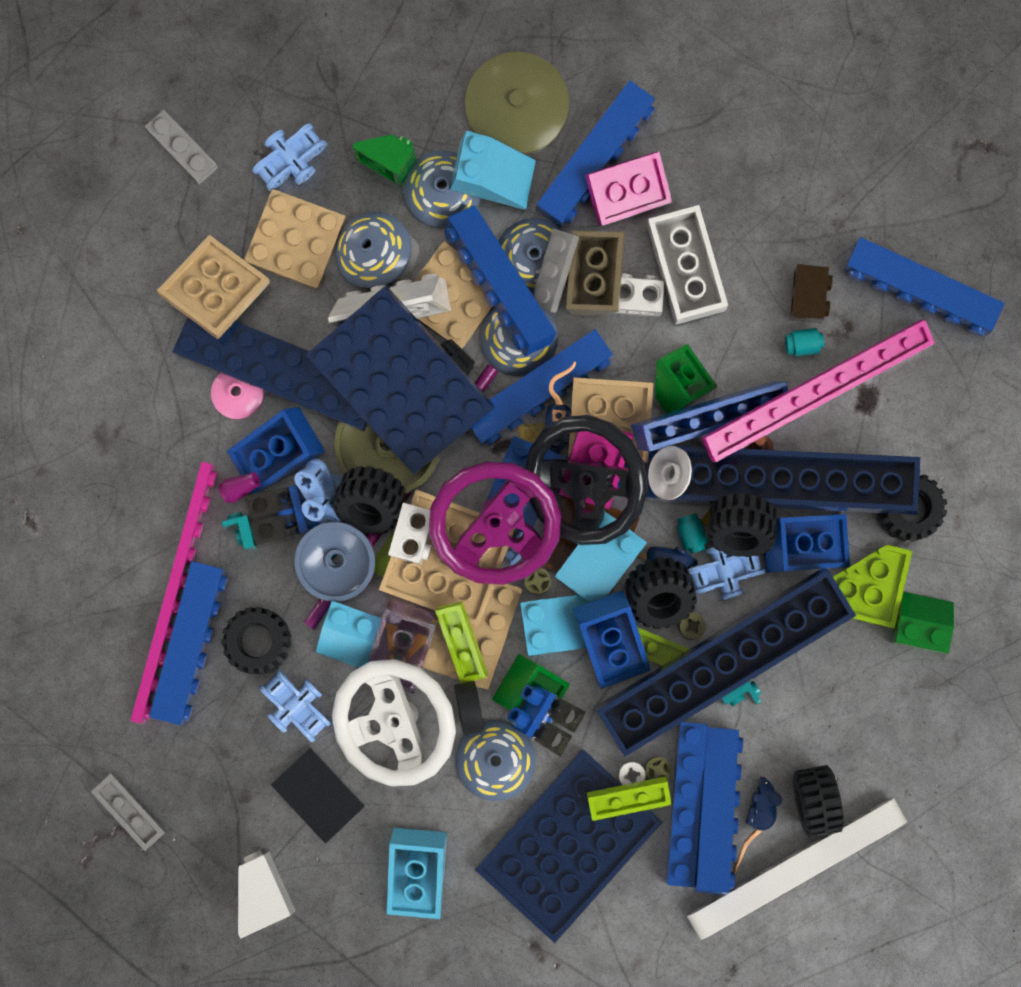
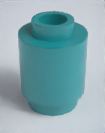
(804, 342)
(692, 533)

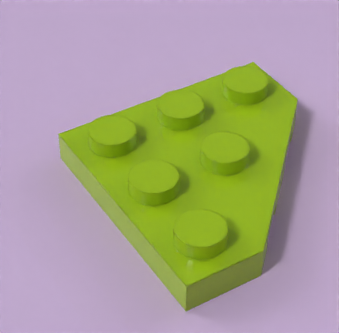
(876, 585)

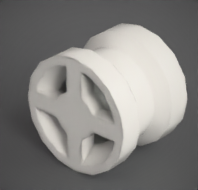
(629, 771)

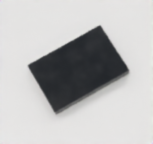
(317, 795)

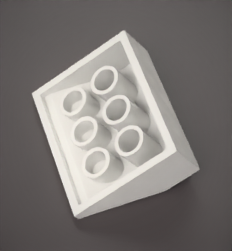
(420, 297)

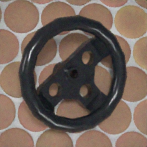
(590, 480)

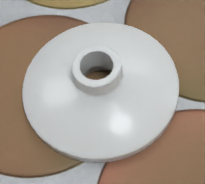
(669, 472)

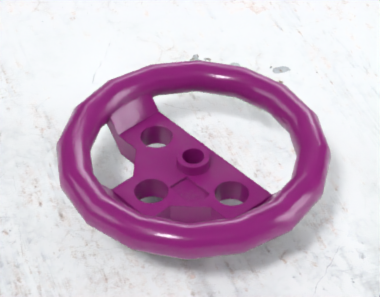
(495, 523)

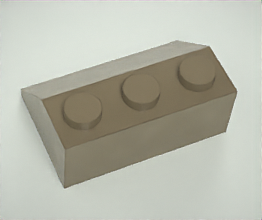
(596, 273)

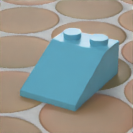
(492, 171)
(597, 568)
(551, 625)
(416, 873)

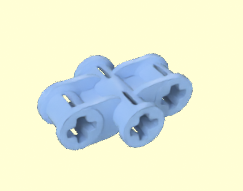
(296, 151)
(318, 491)
(717, 574)
(301, 712)

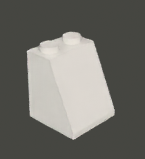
(260, 894)

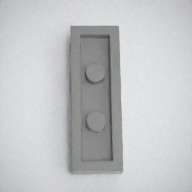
(181, 147)
(555, 269)
(128, 812)

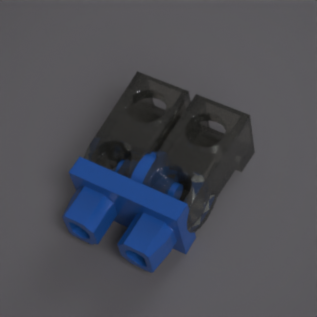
(289, 518)
(539, 712)

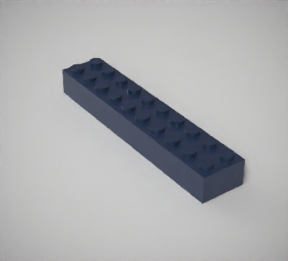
(804, 480)
(725, 661)

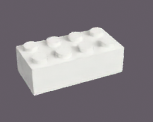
(687, 265)

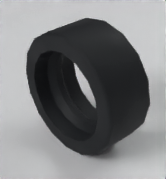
(469, 707)

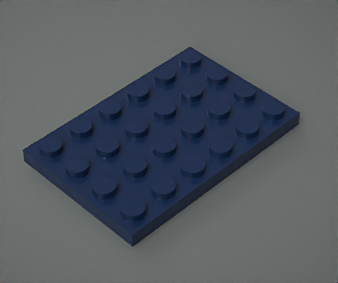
(400, 379)
(560, 857)

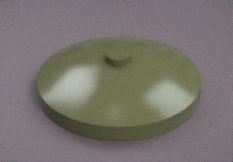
(517, 101)
(368, 449)

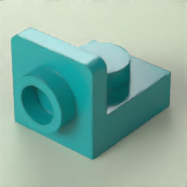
(244, 534)
(737, 695)

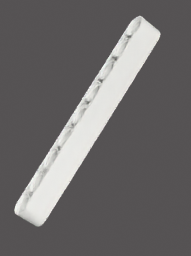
(796, 868)

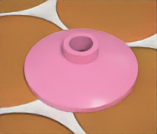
(235, 406)

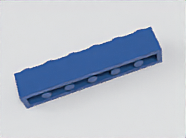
(595, 153)
(499, 281)
(924, 287)
(532, 390)
(703, 417)
(187, 644)
(686, 804)
(717, 812)

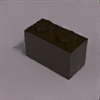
(810, 293)

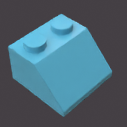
(348, 634)

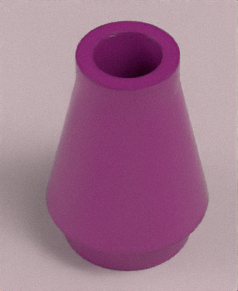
(237, 487)

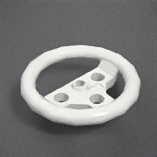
(396, 721)

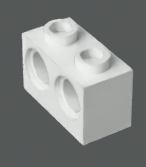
(636, 303)
(405, 532)

